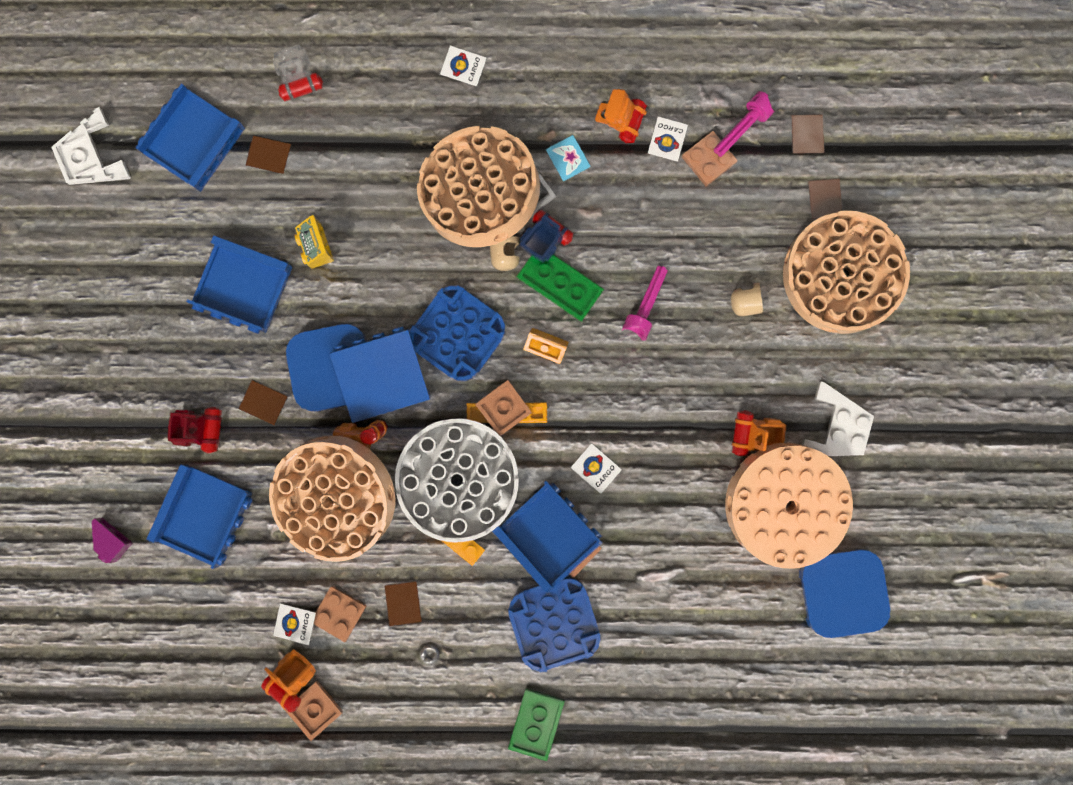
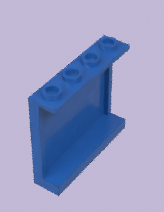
(190, 137)
(241, 285)
(379, 374)
(200, 515)
(548, 537)

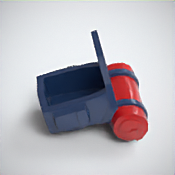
(544, 237)

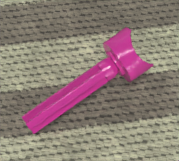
(759, 109)
(639, 323)

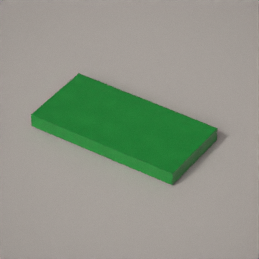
(561, 285)

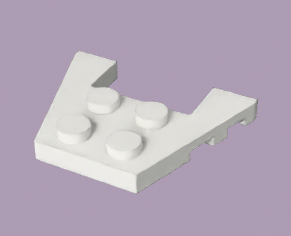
(80, 158)
(847, 428)

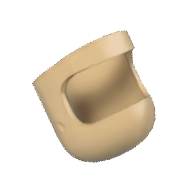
(503, 254)
(747, 301)

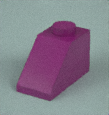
(108, 541)

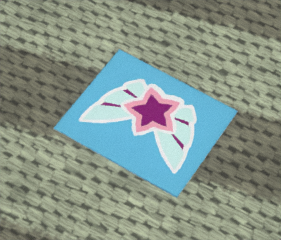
(568, 158)

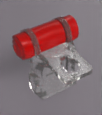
(293, 68)

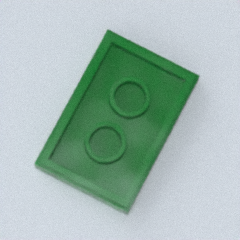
(536, 724)

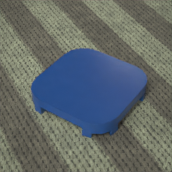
(457, 333)
(311, 367)
(845, 594)
(554, 625)

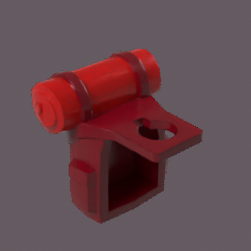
(192, 428)

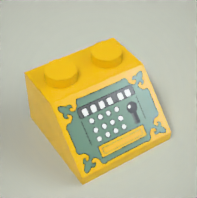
(313, 242)

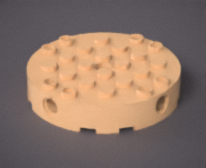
(505, 191)
(875, 267)
(332, 498)
(810, 524)

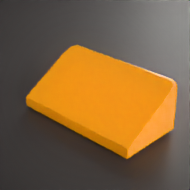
(545, 345)

